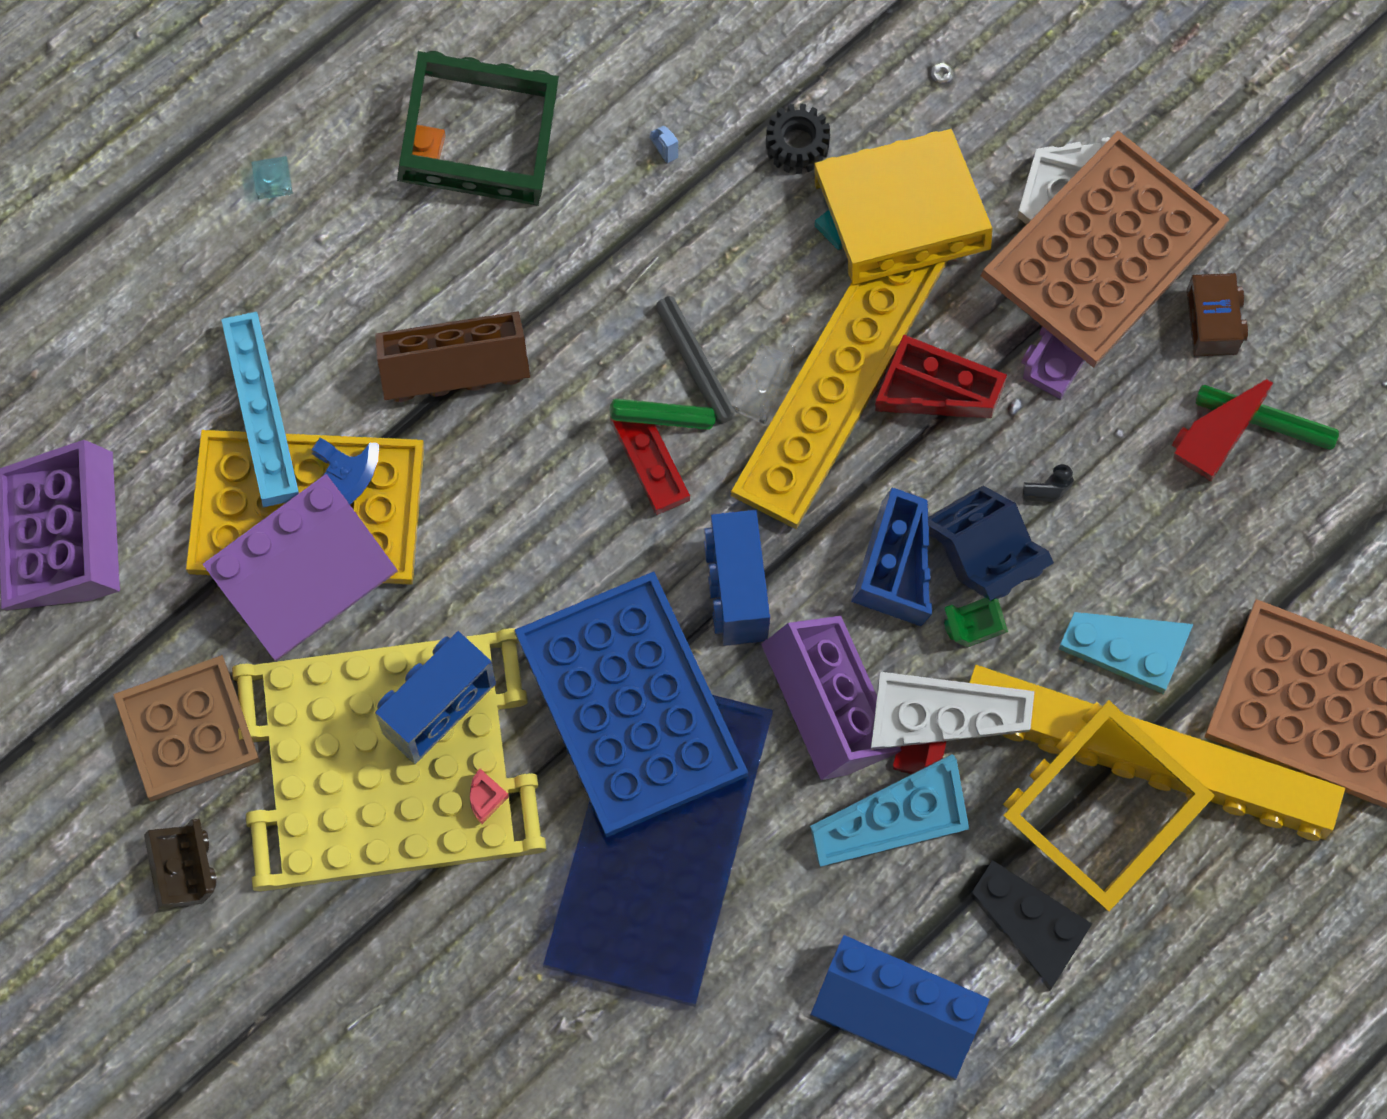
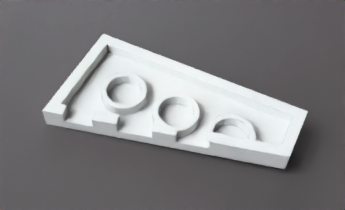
(939, 710)

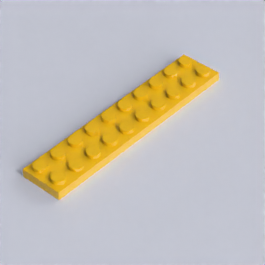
(832, 393)

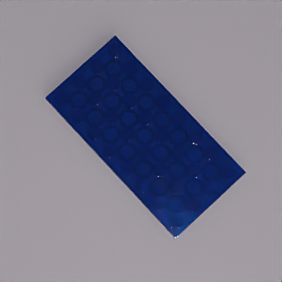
(652, 895)

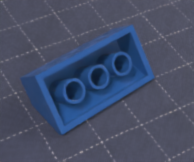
(899, 1007)

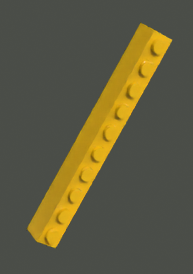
(1236, 779)

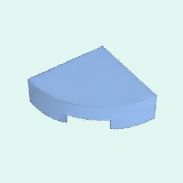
(665, 143)

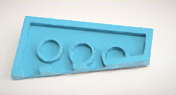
(902, 814)

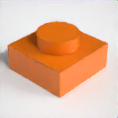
(428, 141)

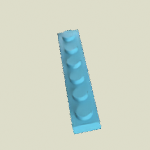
(260, 409)

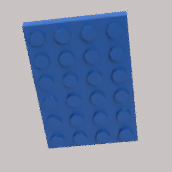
(630, 704)

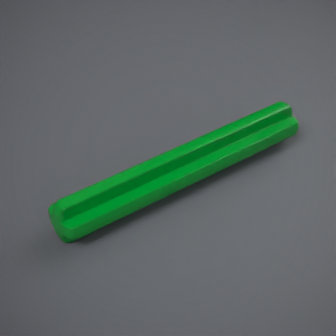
(1275, 419)

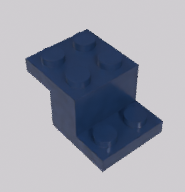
(988, 543)

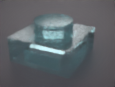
(272, 177)

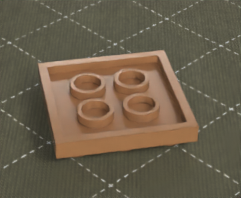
(186, 728)

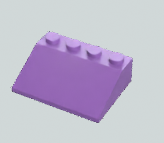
(58, 528)
(300, 567)

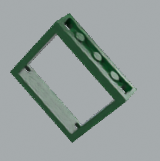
(472, 178)

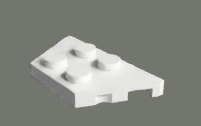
(1051, 172)

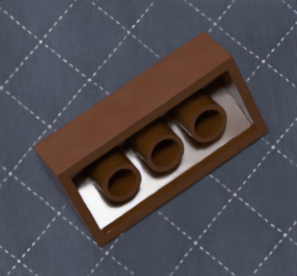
(452, 356)

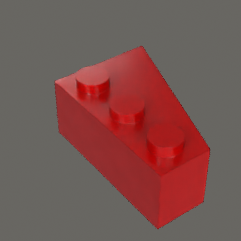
(938, 383)

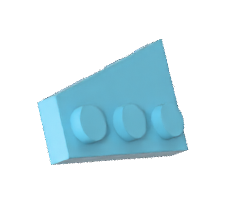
(1127, 646)

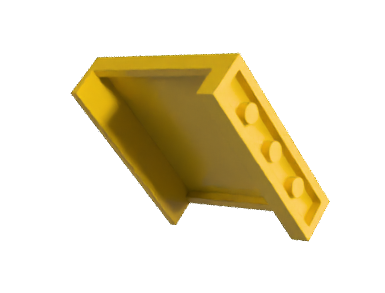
(904, 205)

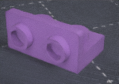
(1051, 365)

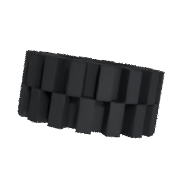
(797, 120)

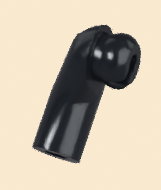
(1052, 488)

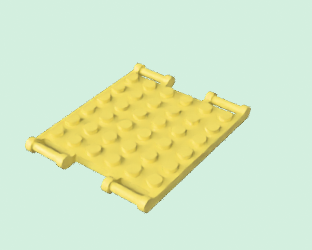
(351, 797)

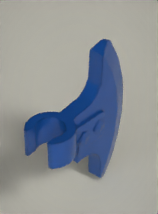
(348, 473)

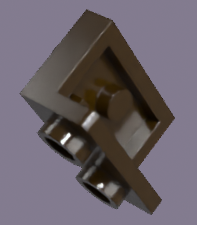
(180, 865)

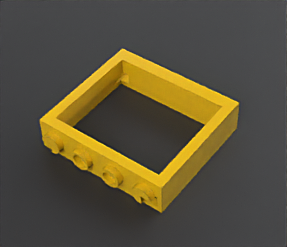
(1068, 747)

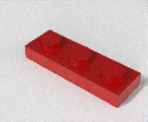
(652, 465)

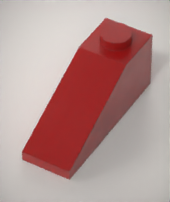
(1215, 434)

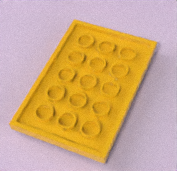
(230, 500)

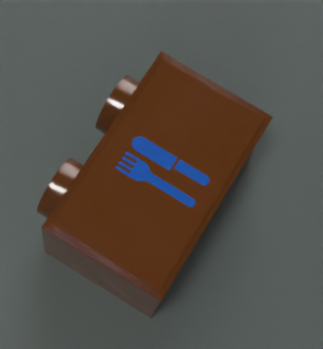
(1216, 314)

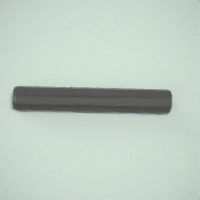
(695, 359)

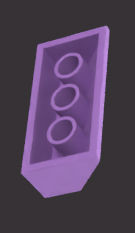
(827, 694)

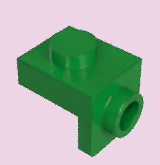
(975, 622)

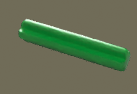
(662, 414)

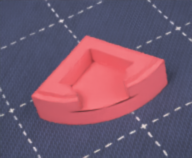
(485, 796)

